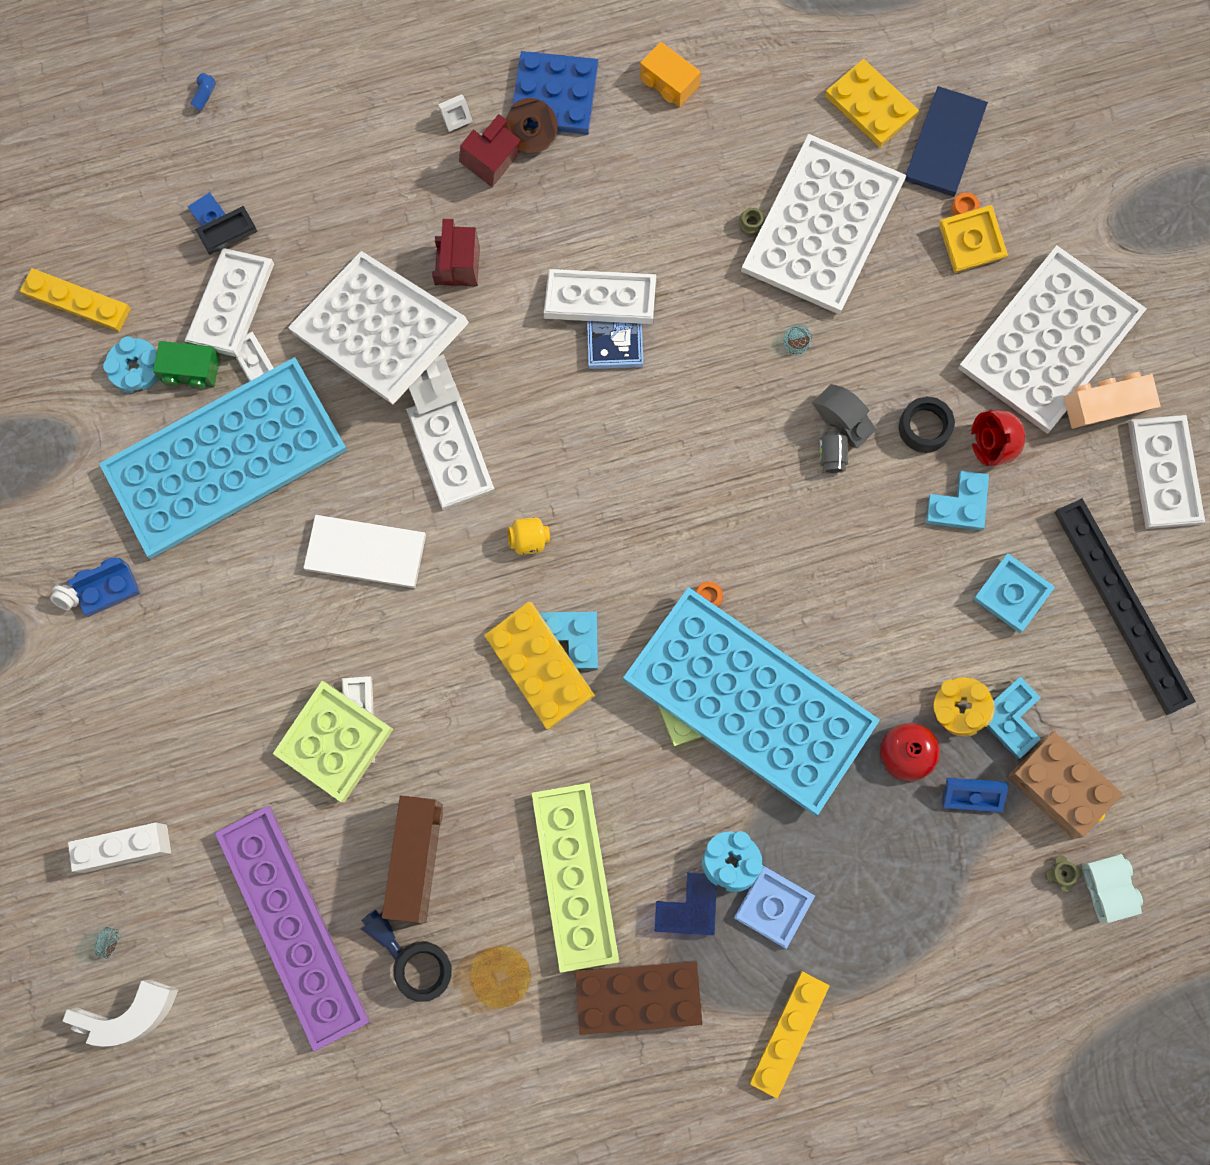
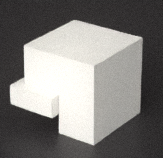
(434, 387)

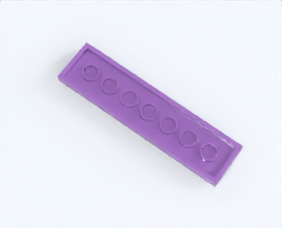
(292, 928)

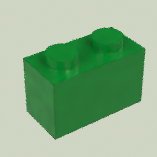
(186, 364)

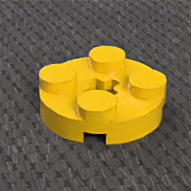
(973, 719)

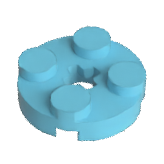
(121, 355)
(743, 849)

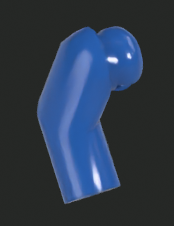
(206, 87)

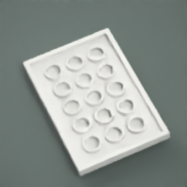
(823, 224)
(378, 326)
(1051, 338)

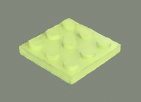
(333, 741)

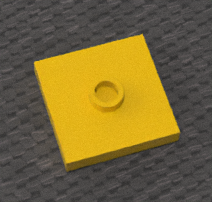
(973, 239)

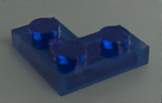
(695, 915)

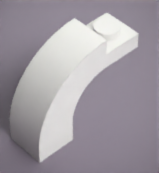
(145, 1014)

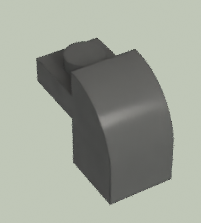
(847, 411)

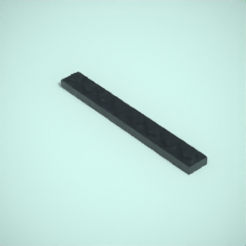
(1125, 607)

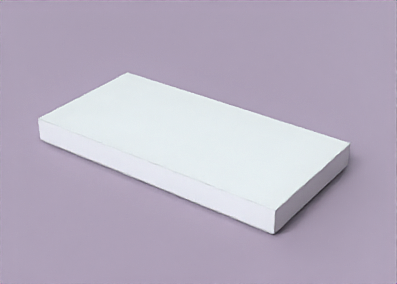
(600, 296)
(230, 301)
(451, 454)
(1166, 472)
(365, 551)

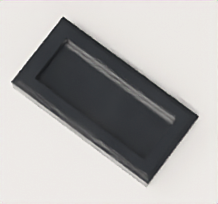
(226, 230)

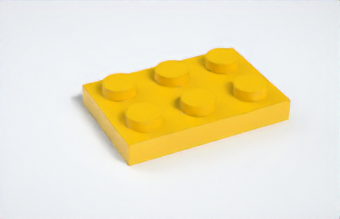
(871, 103)

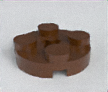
(539, 112)

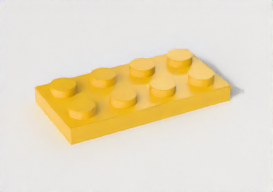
(539, 665)

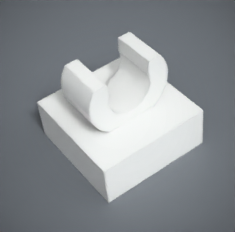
(455, 112)

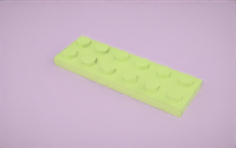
(575, 878)

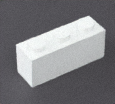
(119, 847)

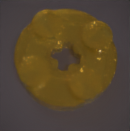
(485, 985)

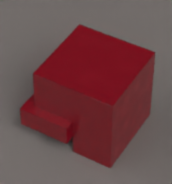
(491, 153)
(456, 255)

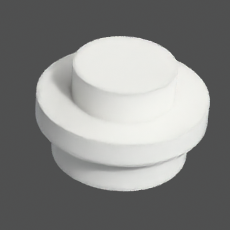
(64, 597)

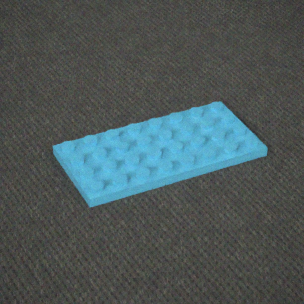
(222, 458)
(751, 701)

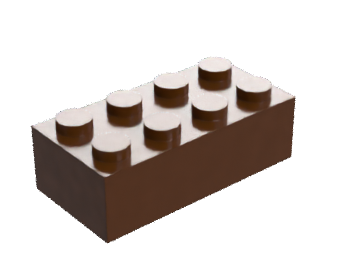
(638, 997)

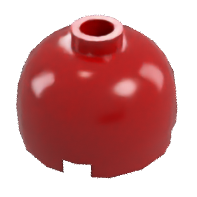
(998, 437)
(903, 762)

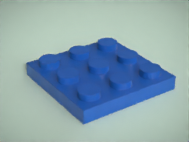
(563, 84)

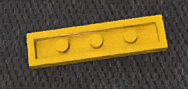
(75, 300)
(789, 1034)

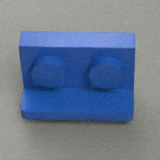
(104, 586)

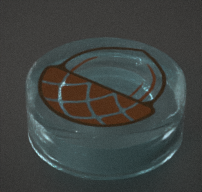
(797, 339)
(106, 942)

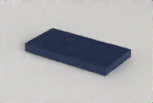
(946, 141)

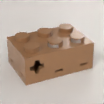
(1064, 785)

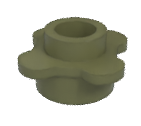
(1072, 873)

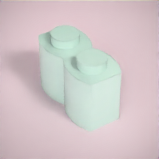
(1112, 888)

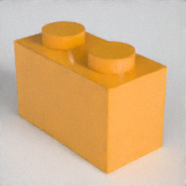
(669, 74)

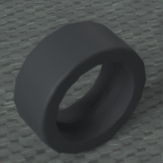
(937, 407)
(438, 988)

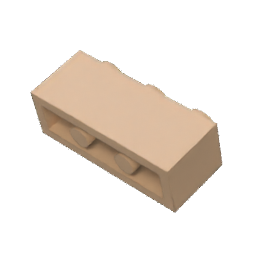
(1111, 399)

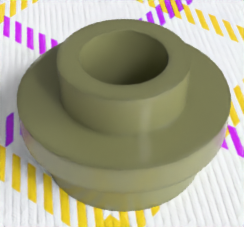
(751, 214)

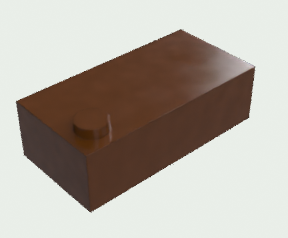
(412, 859)

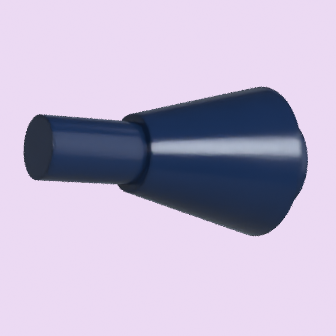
(381, 931)

